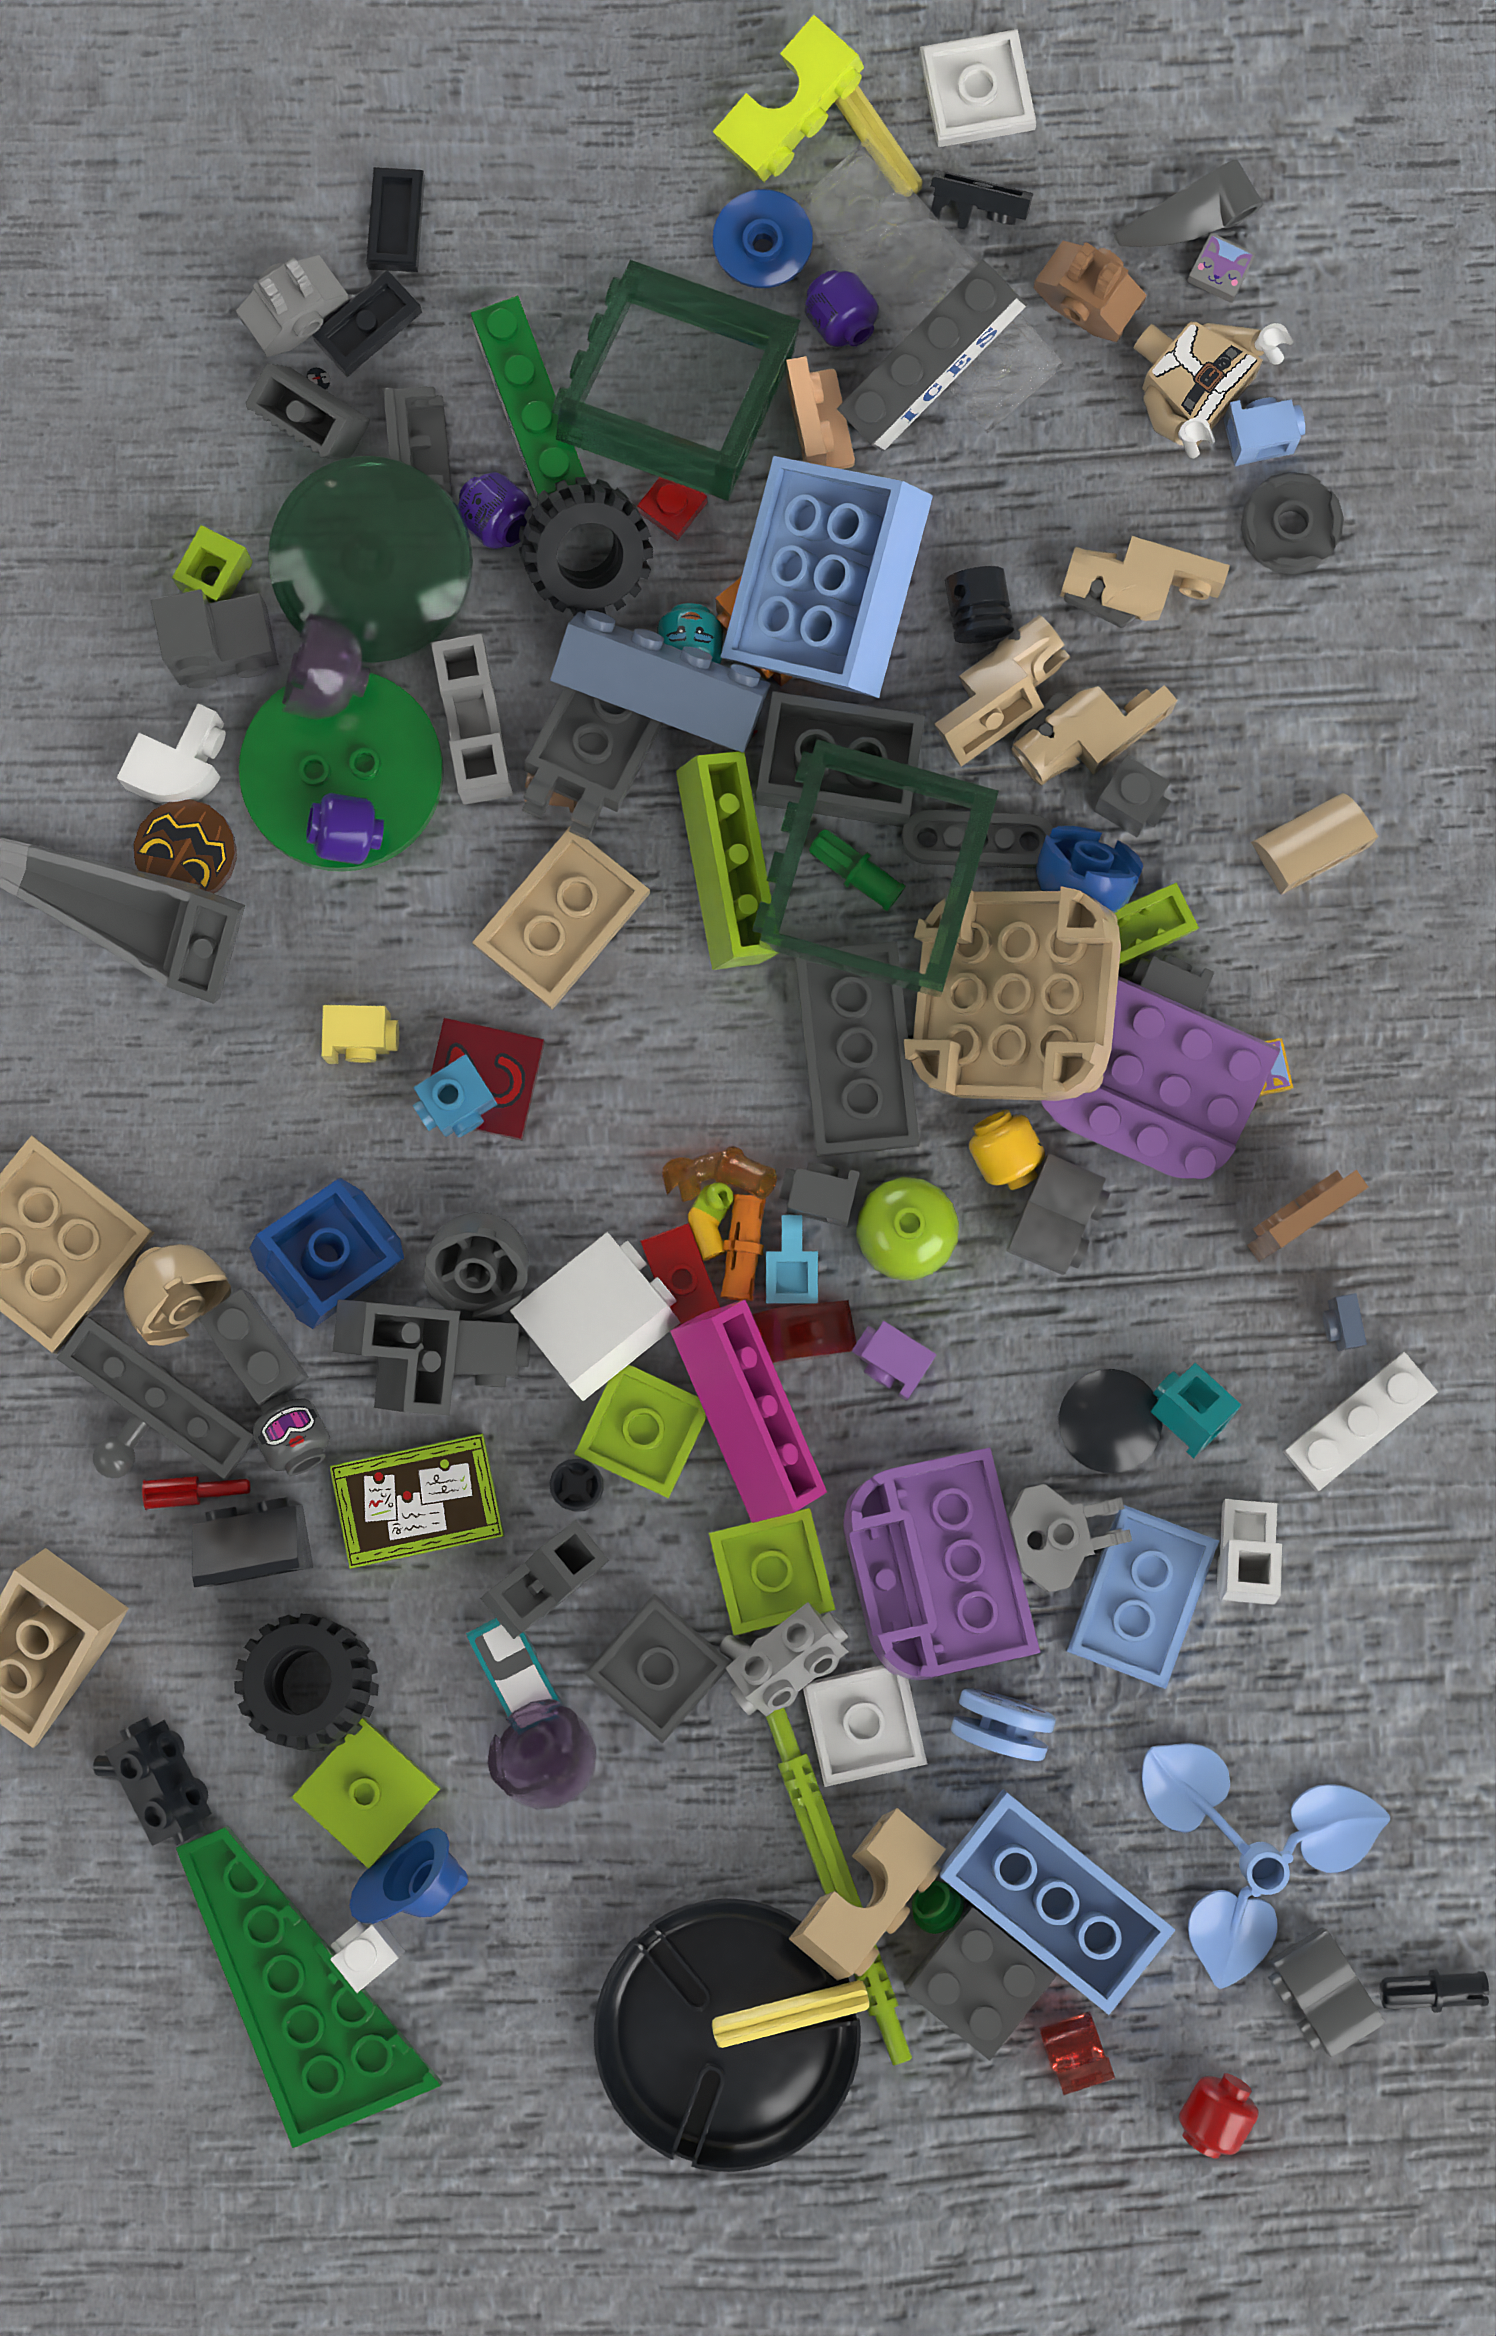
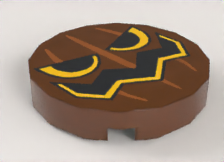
(187, 844)

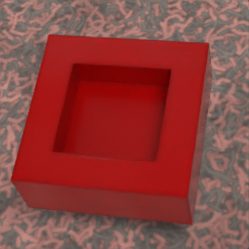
(672, 506)

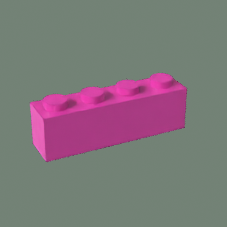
(748, 1411)

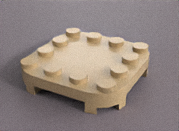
(1022, 998)

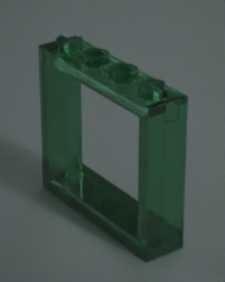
(652, 448)
(797, 822)

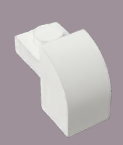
(179, 773)
(1249, 1553)

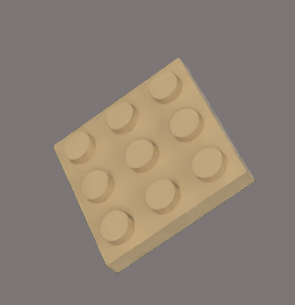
(58, 1244)

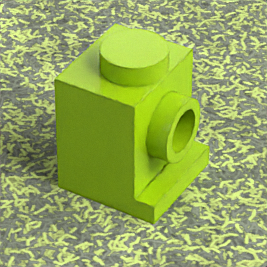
(208, 554)

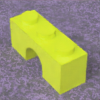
(766, 136)

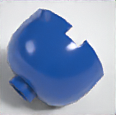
(1078, 861)

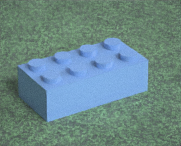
(1056, 1901)

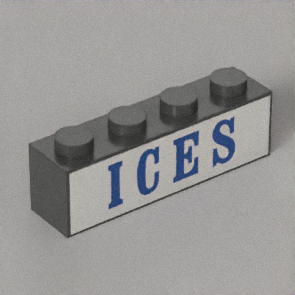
(932, 356)

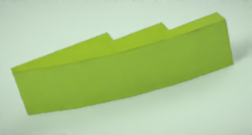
(1153, 923)

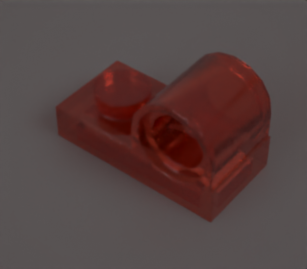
(1076, 2053)

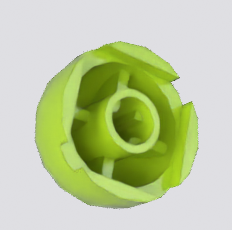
(907, 1228)

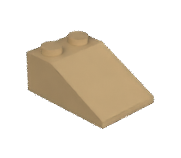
(49, 1641)

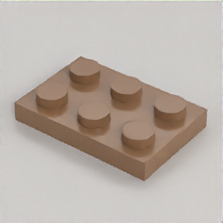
(1315, 1205)

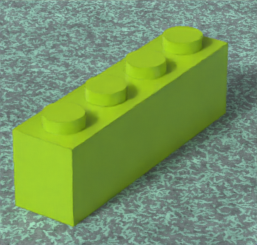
(725, 855)

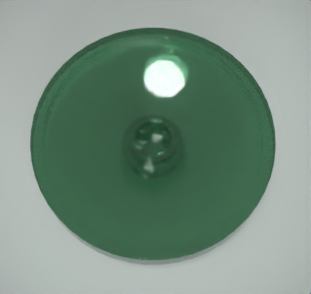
(373, 552)

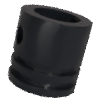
(979, 604)

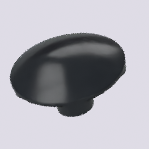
(1109, 1421)

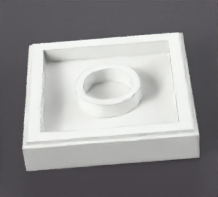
(977, 88)
(863, 1724)

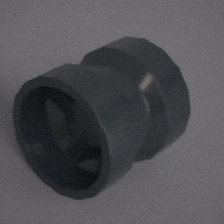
(571, 1480)

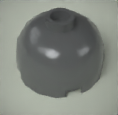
(477, 1265)

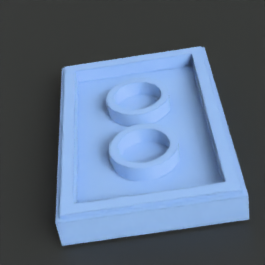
(1143, 1597)

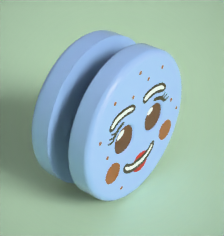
(1005, 1724)

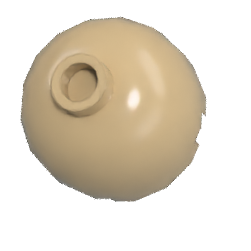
(171, 1291)

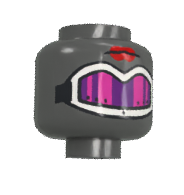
(291, 1435)

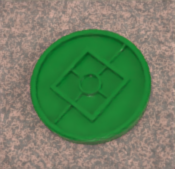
(370, 750)

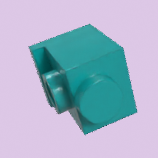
(1194, 1407)

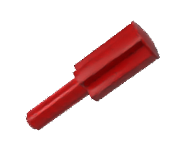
(188, 1491)

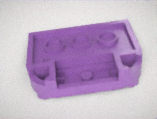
(1171, 1086)
(938, 1568)

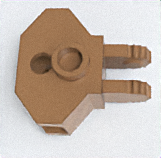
(1090, 289)

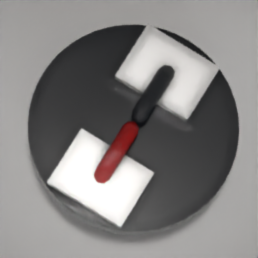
(319, 377)

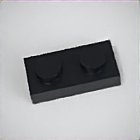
(367, 323)

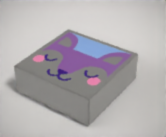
(1221, 267)

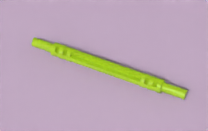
(834, 1871)

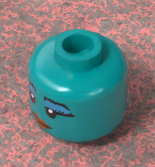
(692, 627)

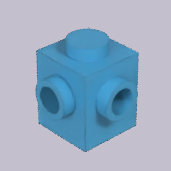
(454, 1099)

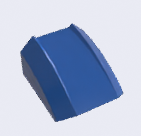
(326, 1251)

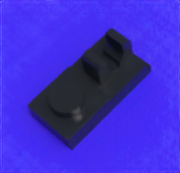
(1000, 202)

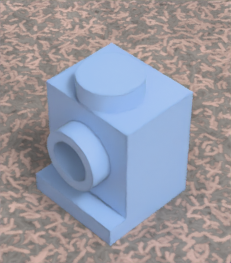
(1263, 429)

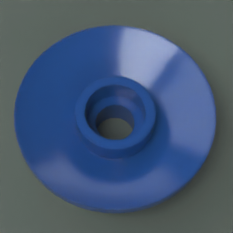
(756, 217)

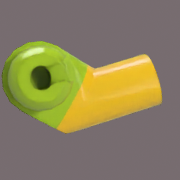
(707, 1215)

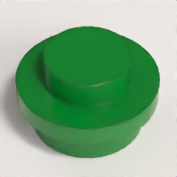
(937, 1907)

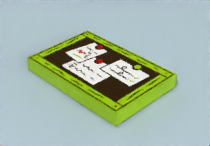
(416, 1501)

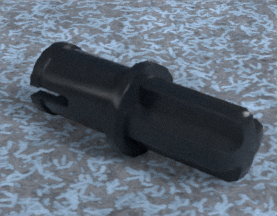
(1435, 1991)

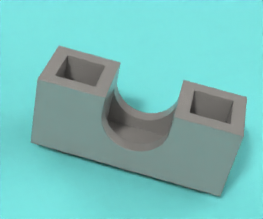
(472, 719)

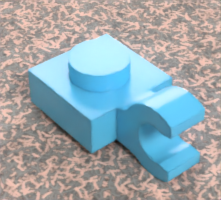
(791, 1272)

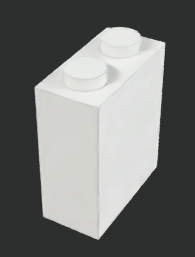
(597, 1314)

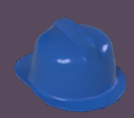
(409, 1880)

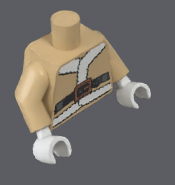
(1201, 375)

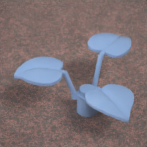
(1333, 1833)

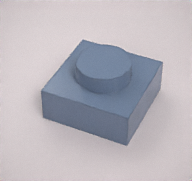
(1344, 1322)

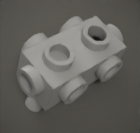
(784, 1660)

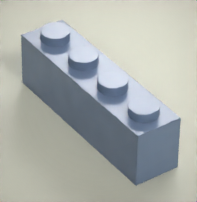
(660, 680)

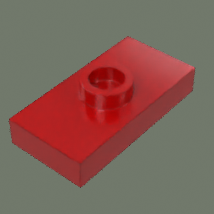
(679, 1266)

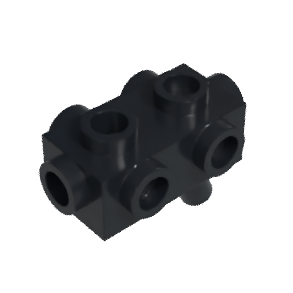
(157, 1781)

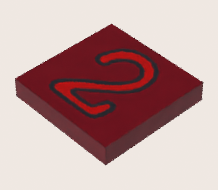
(506, 1065)

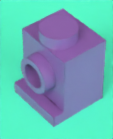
(893, 1358)

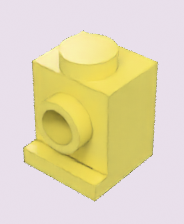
(357, 1033)

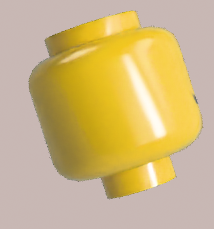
(1006, 1149)

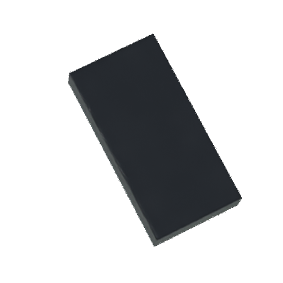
(395, 219)

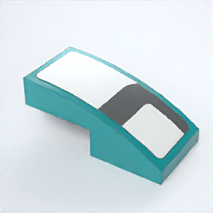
(511, 1666)

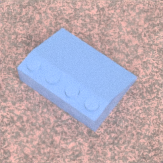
(827, 575)

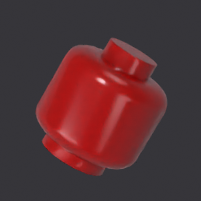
(1218, 2115)

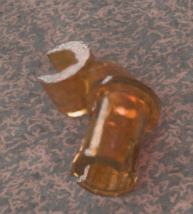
(723, 1166)

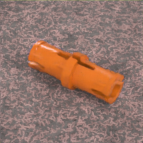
(743, 1248)

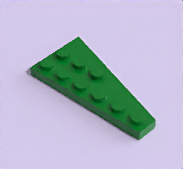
(317, 2040)

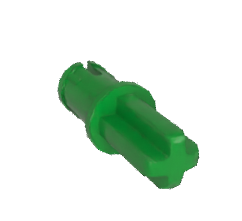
(856, 869)

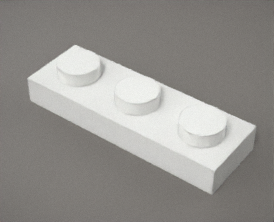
(1360, 1421)

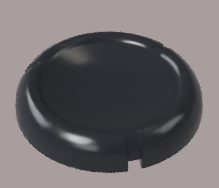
(659, 2050)

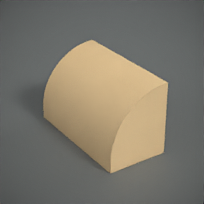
(1315, 842)

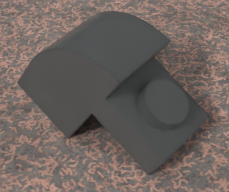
(545, 1579)

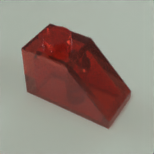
(806, 1331)

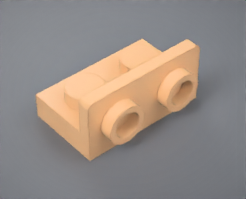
(818, 423)

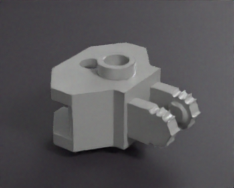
(291, 303)
(1063, 1535)

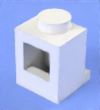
(365, 1953)

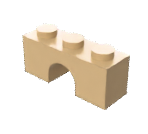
(899, 1862)

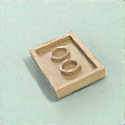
(561, 918)

